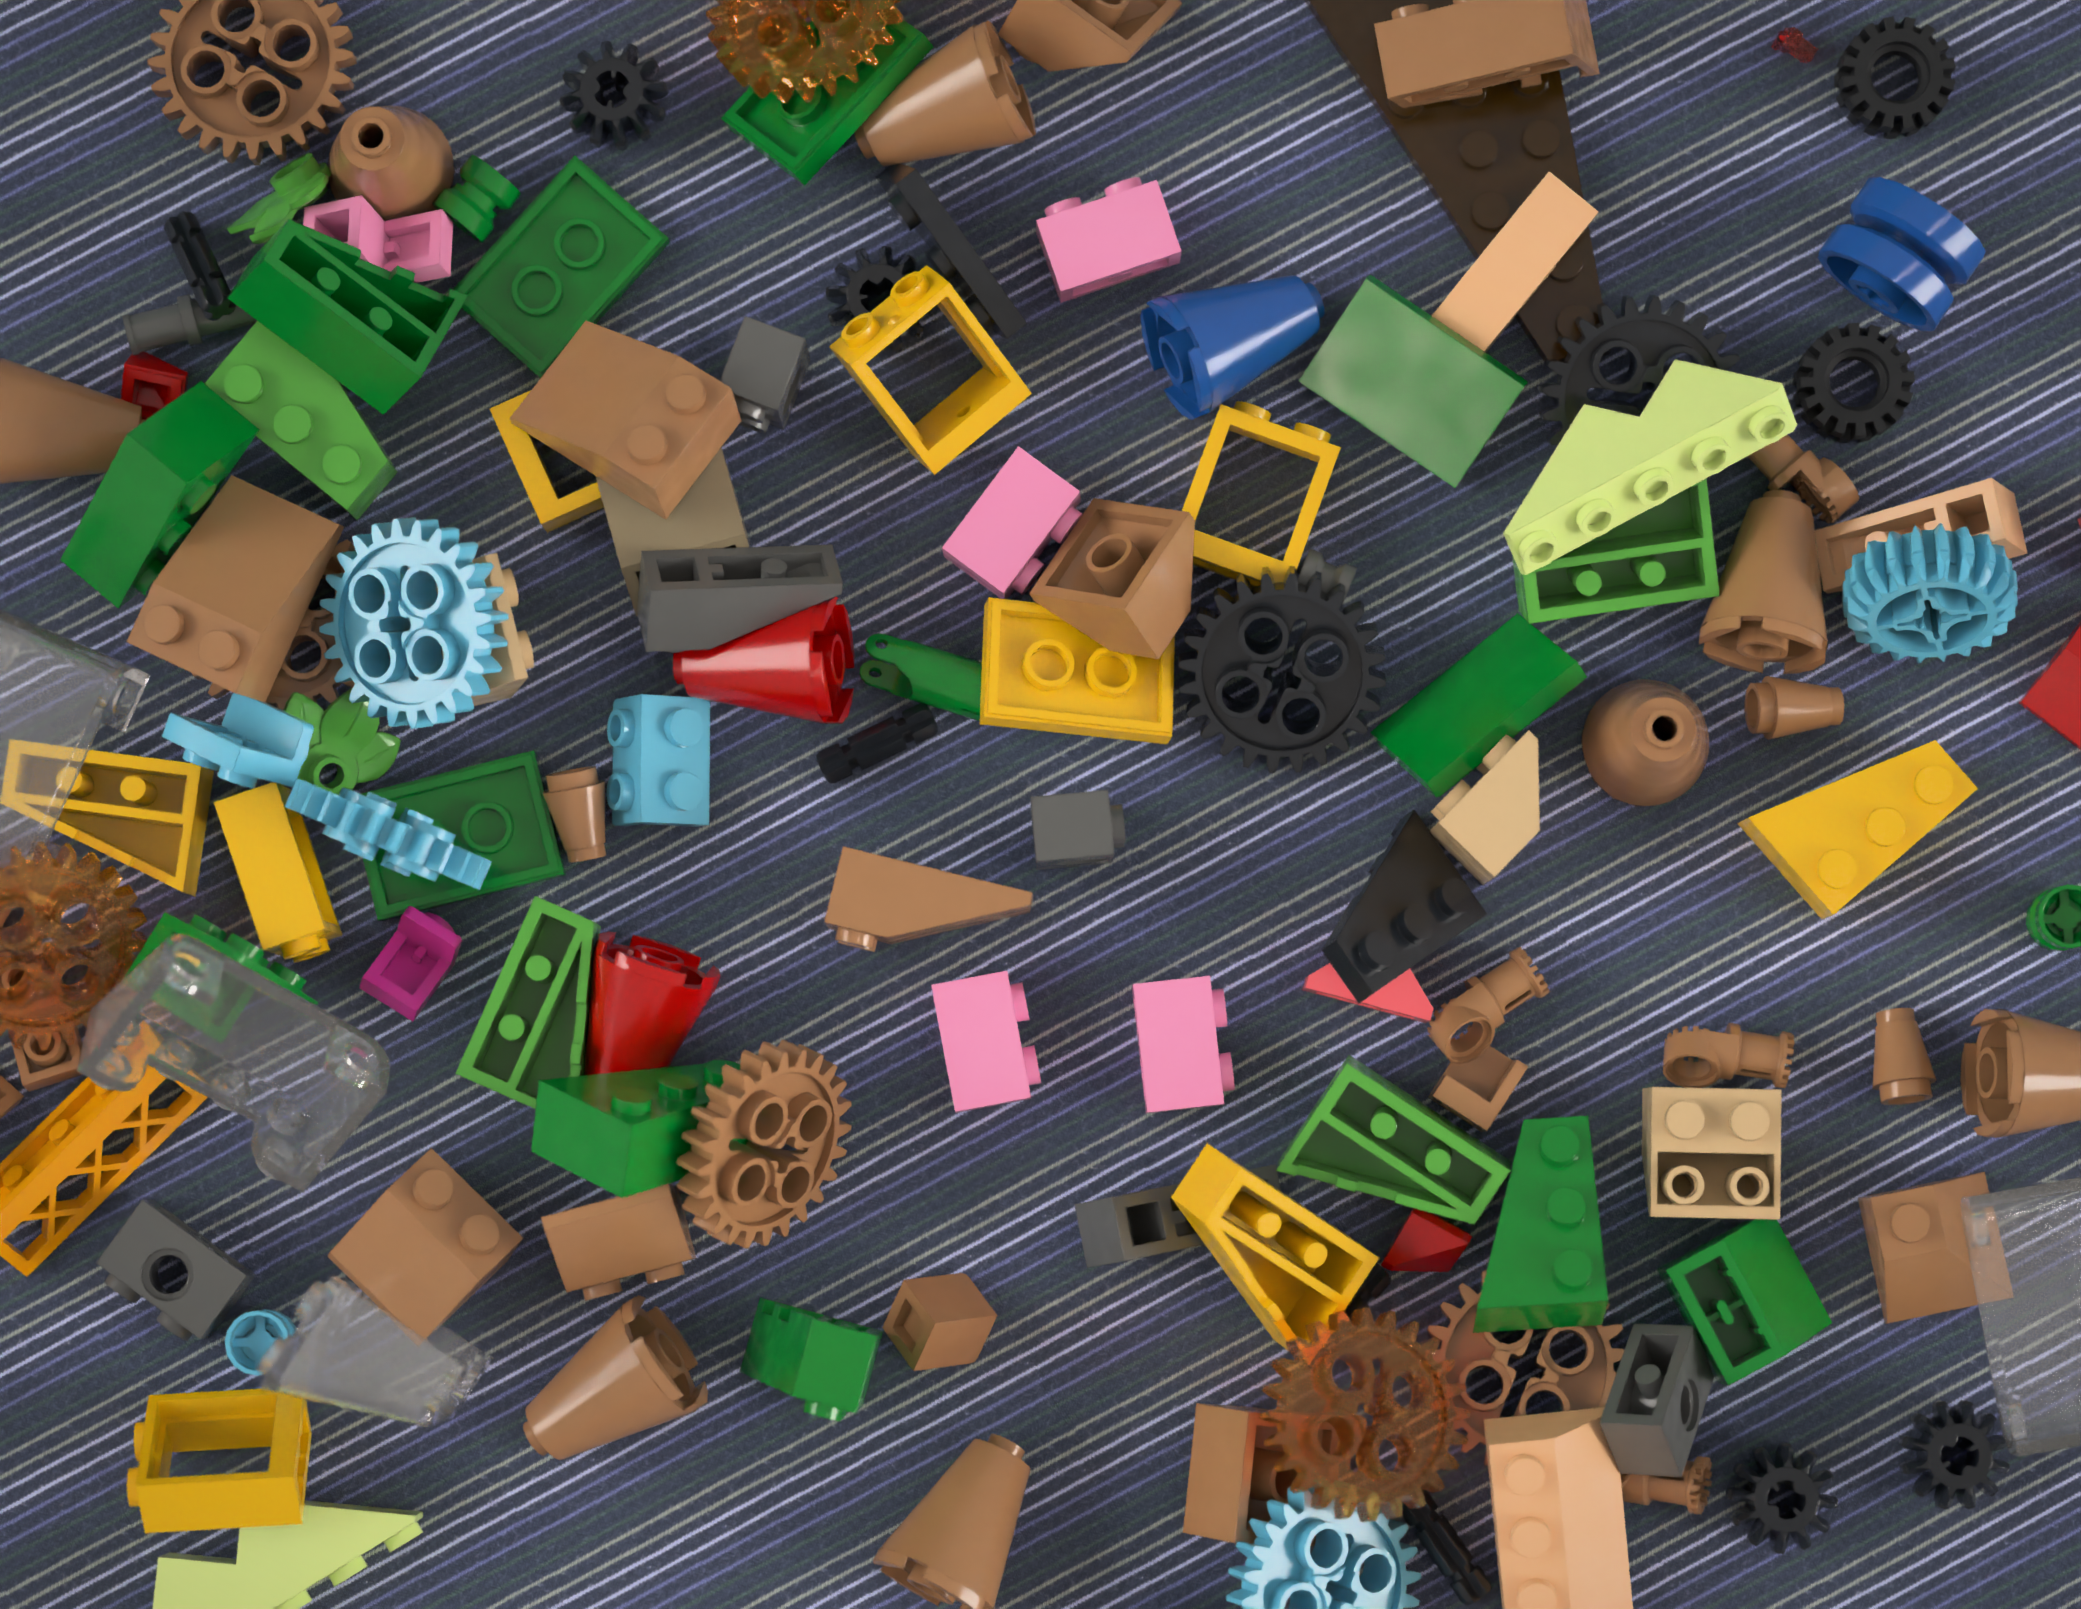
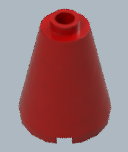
(779, 668)
(642, 1003)

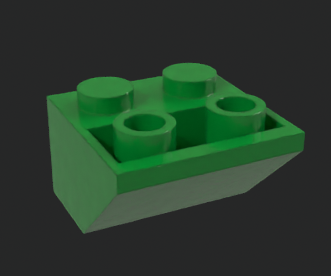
(1745, 1298)

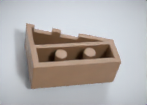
(1480, 45)

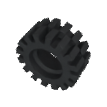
(1918, 48)
(1875, 351)

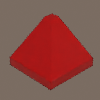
(151, 383)
(1425, 1244)

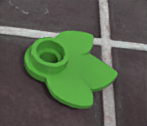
(296, 187)
(343, 737)

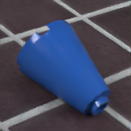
(1227, 336)

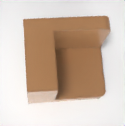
(1478, 1088)
(939, 1321)

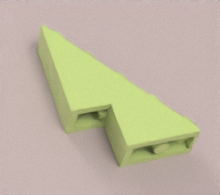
(1625, 463)
(283, 1560)

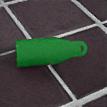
(924, 675)

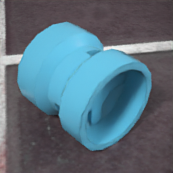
(249, 1339)

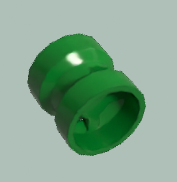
(473, 203)
(2065, 917)

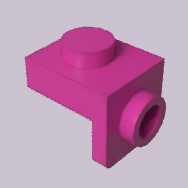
(413, 963)

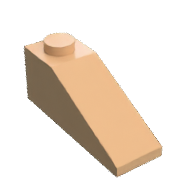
(1980, 506)

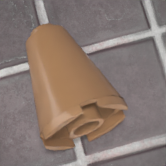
(951, 104)
(392, 160)
(57, 426)
(1769, 591)
(1628, 757)
(2021, 1074)
(616, 1385)
(962, 1528)

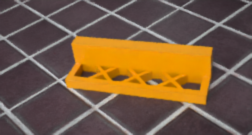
(60, 1149)

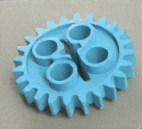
(413, 622)
(367, 824)
(1327, 1577)

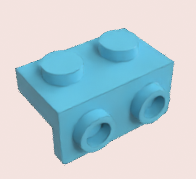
(248, 745)
(659, 760)

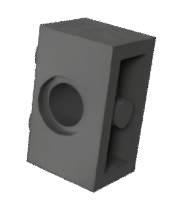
(765, 374)
(1076, 829)
(213, 1275)
(1657, 1400)

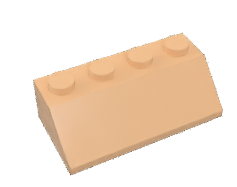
(1557, 1512)

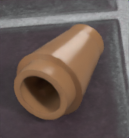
(1790, 707)
(578, 811)
(1901, 1059)

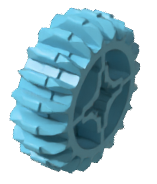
(1930, 593)

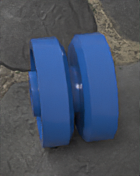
(1901, 253)

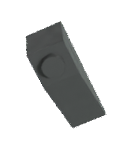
(723, 593)
(1140, 1224)

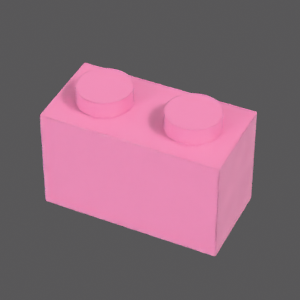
(1107, 238)
(1013, 525)
(984, 1042)
(1180, 1044)

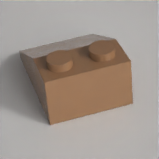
(630, 415)
(237, 589)
(904, 901)

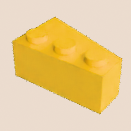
(1858, 826)

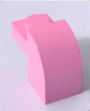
(411, 242)

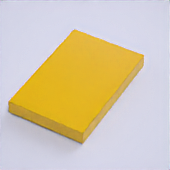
(1061, 681)

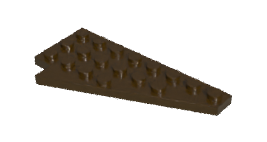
(1481, 161)

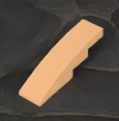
(1516, 263)

